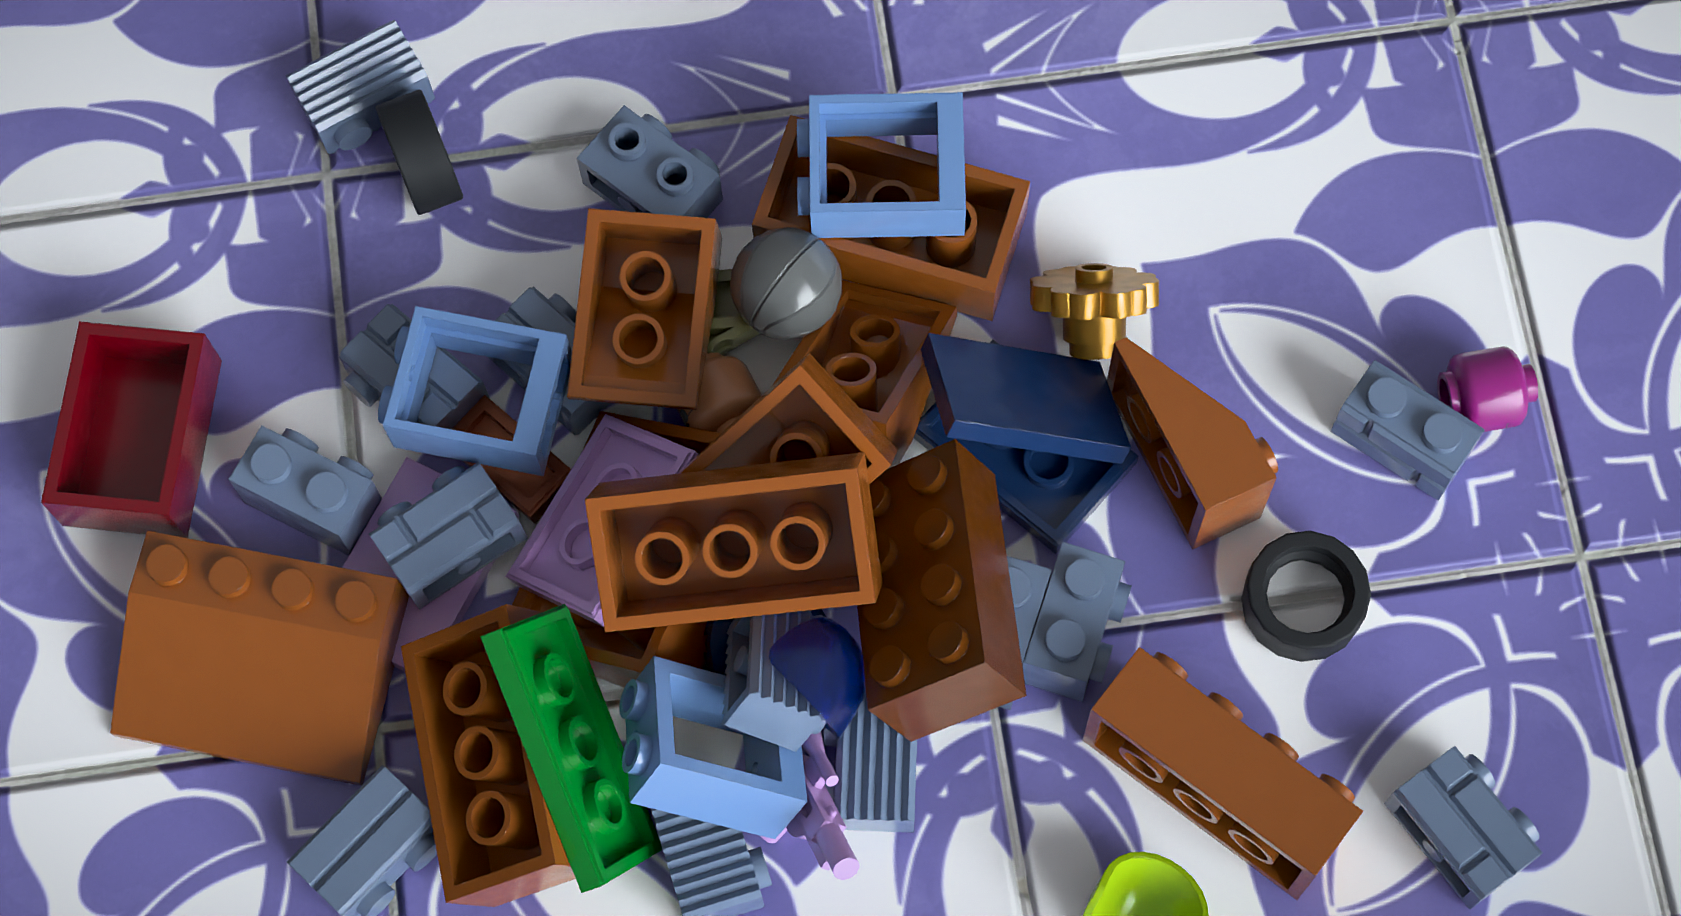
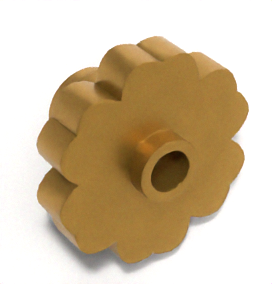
(1094, 303)

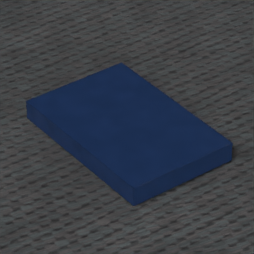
(1024, 399)
(1038, 489)

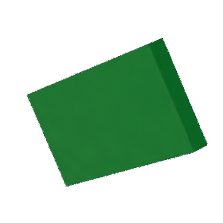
(571, 745)

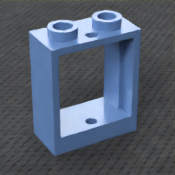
(884, 116)
(542, 402)
(749, 801)

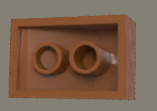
(644, 308)
(876, 355)
(797, 420)
(1193, 446)

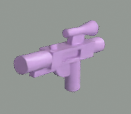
(819, 817)

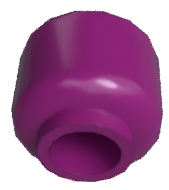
(1489, 387)

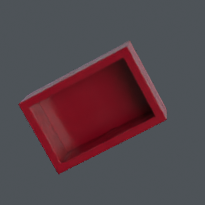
(132, 429)

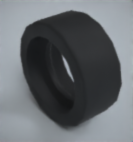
(419, 152)
(1334, 557)

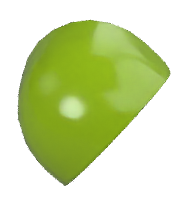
(1146, 887)

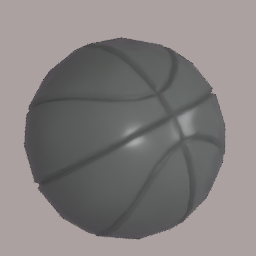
(786, 283)

